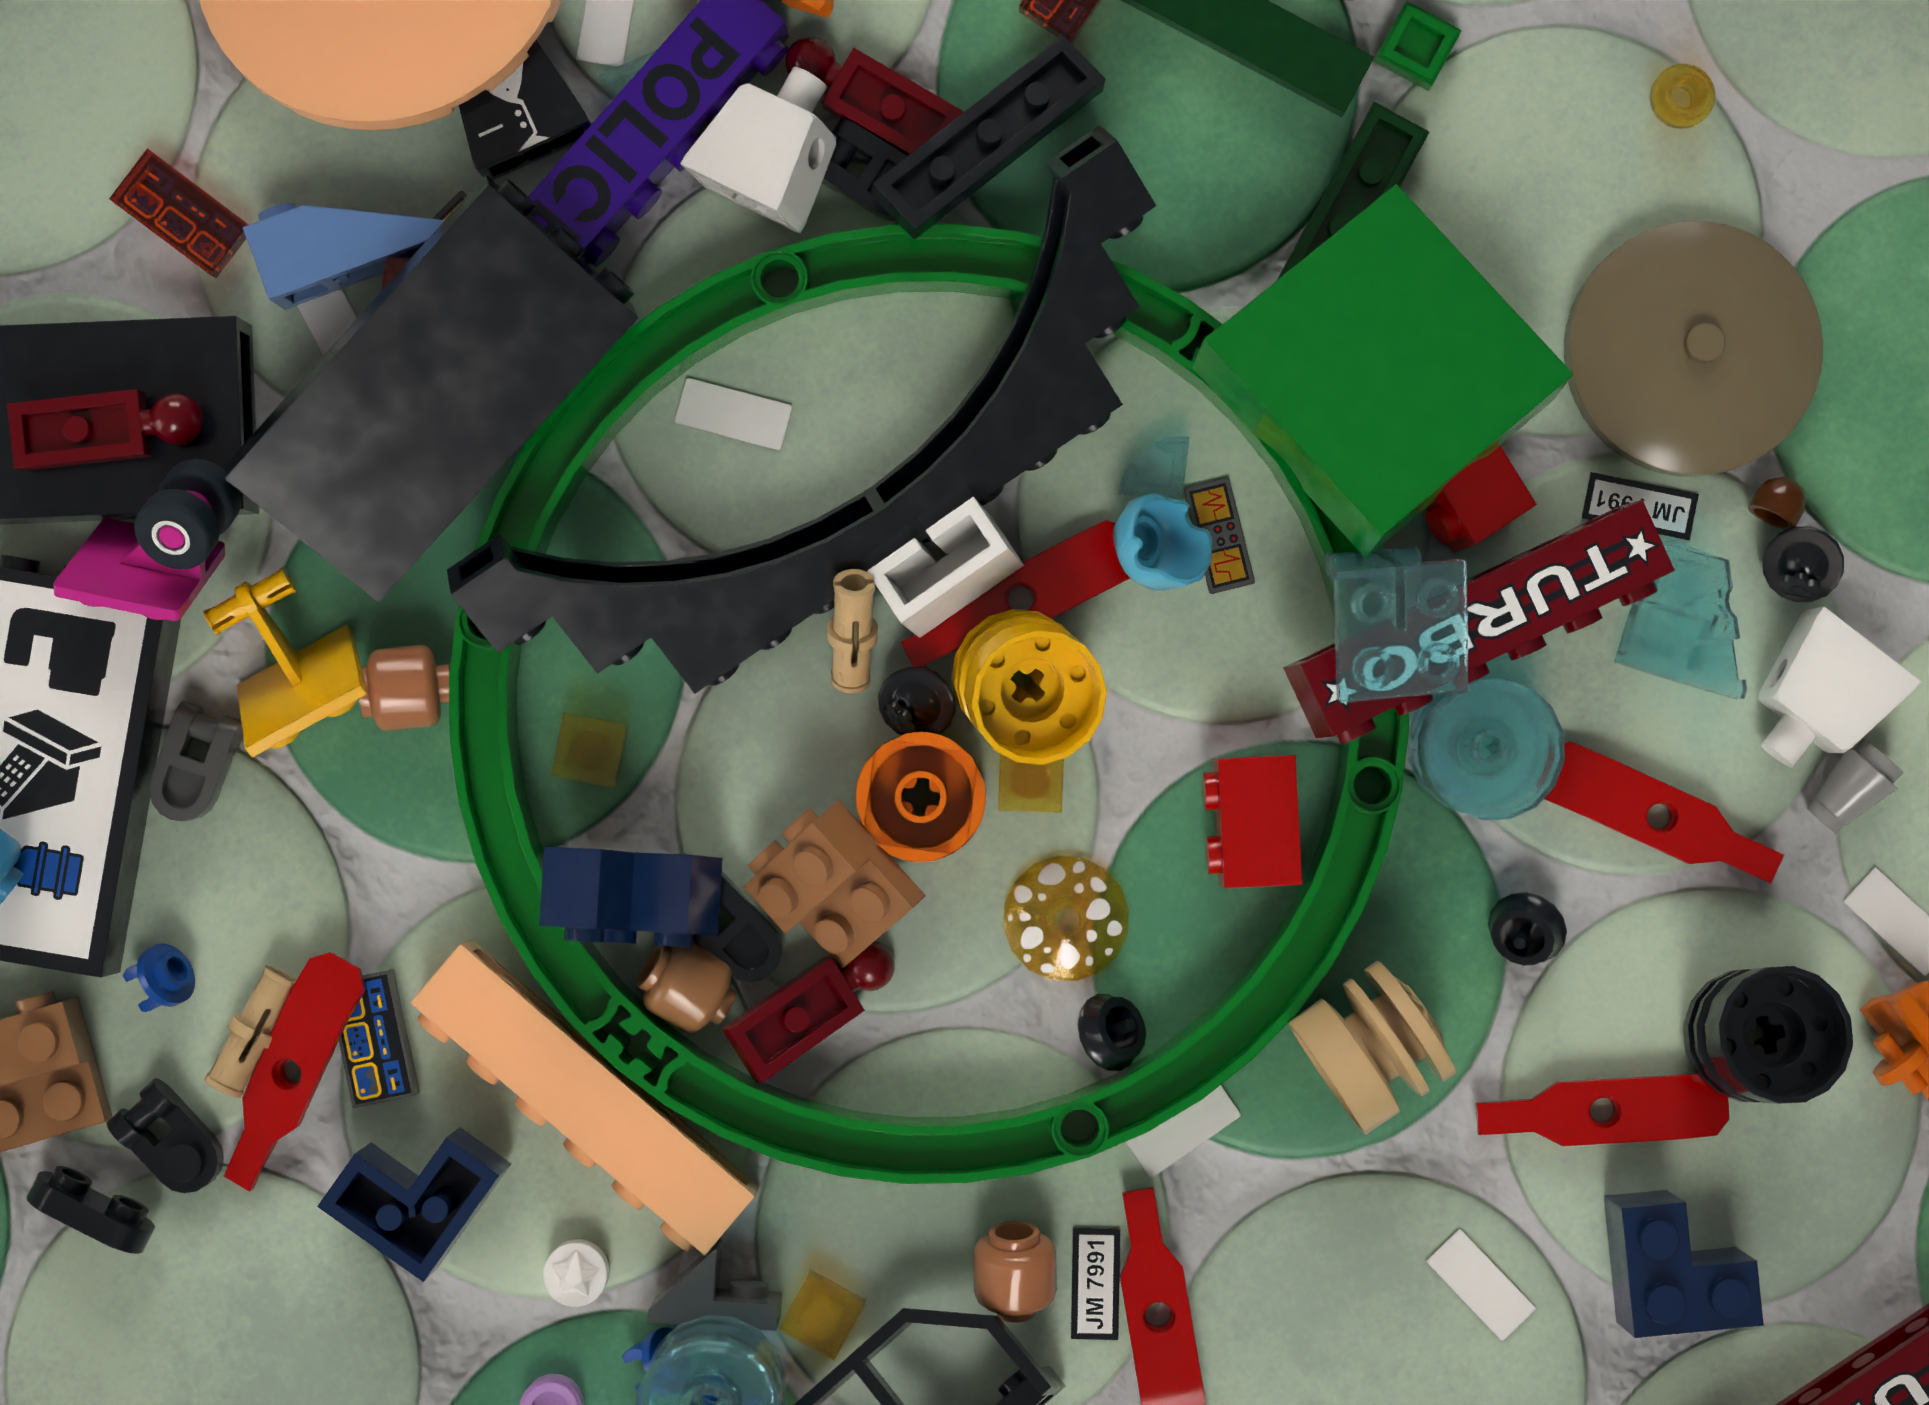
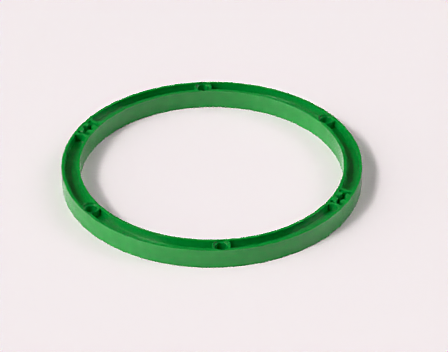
(581, 979)

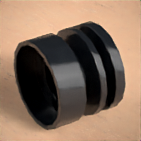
(1802, 1042)

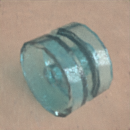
(1523, 756)
(715, 1359)

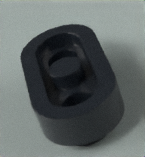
(112, 1221)

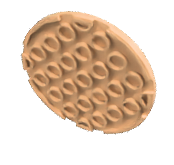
(376, 58)

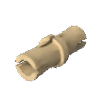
(852, 653)
(250, 1033)

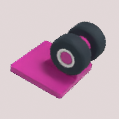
(165, 555)

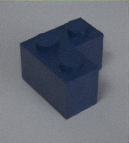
(617, 893)
(412, 1215)
(1664, 1284)

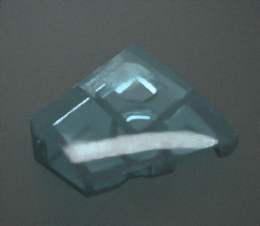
(1687, 625)

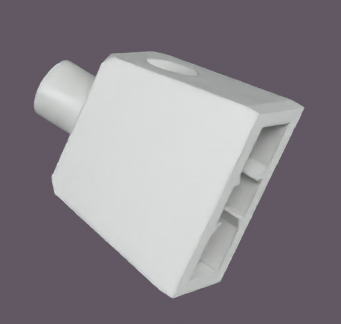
(767, 150)
(1829, 688)

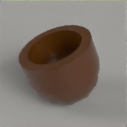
(1779, 502)

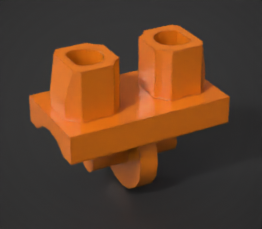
(1903, 1036)

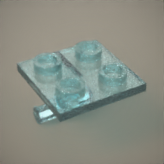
(1398, 624)

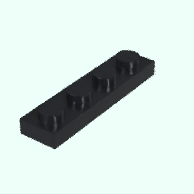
(988, 137)

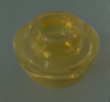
(1698, 86)

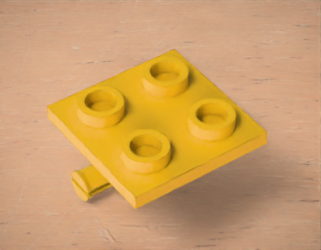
(302, 684)

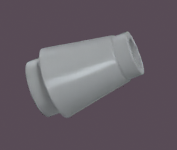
(1854, 786)

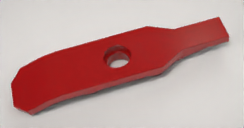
(1056, 578)
(1621, 800)
(307, 1035)
(1642, 1111)
(1163, 1353)

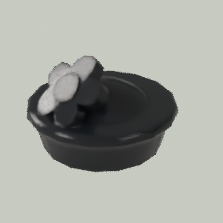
(1803, 564)
(916, 701)
(1527, 928)
(1111, 1031)

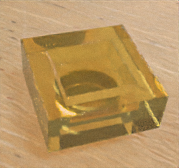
(590, 750)
(1030, 786)
(822, 1314)

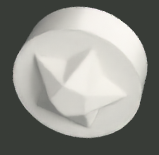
(576, 1272)

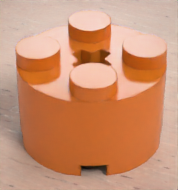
(944, 825)

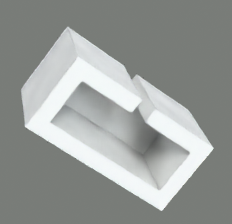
(930, 590)

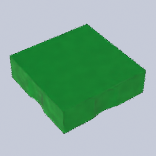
(1381, 369)

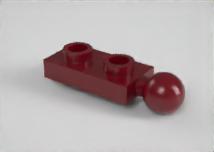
(873, 95)
(98, 427)
(806, 1011)

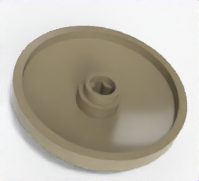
(1693, 348)

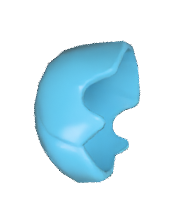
(1161, 544)

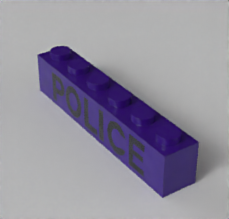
(656, 121)

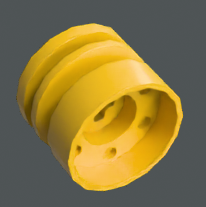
(1048, 715)

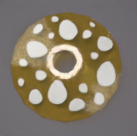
(1059, 885)

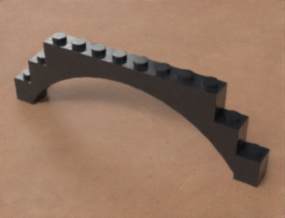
(732, 603)

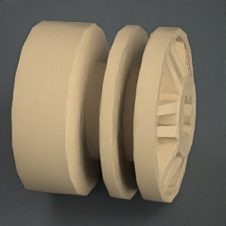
(1373, 1046)

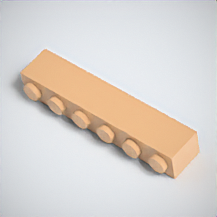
(584, 1097)

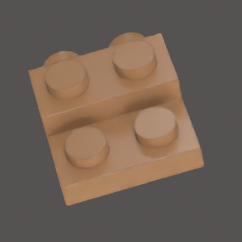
(832, 883)
(47, 1073)

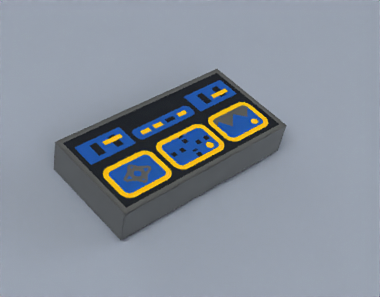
(377, 1045)

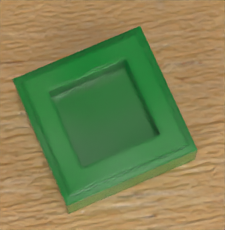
(1417, 45)

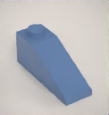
(325, 249)

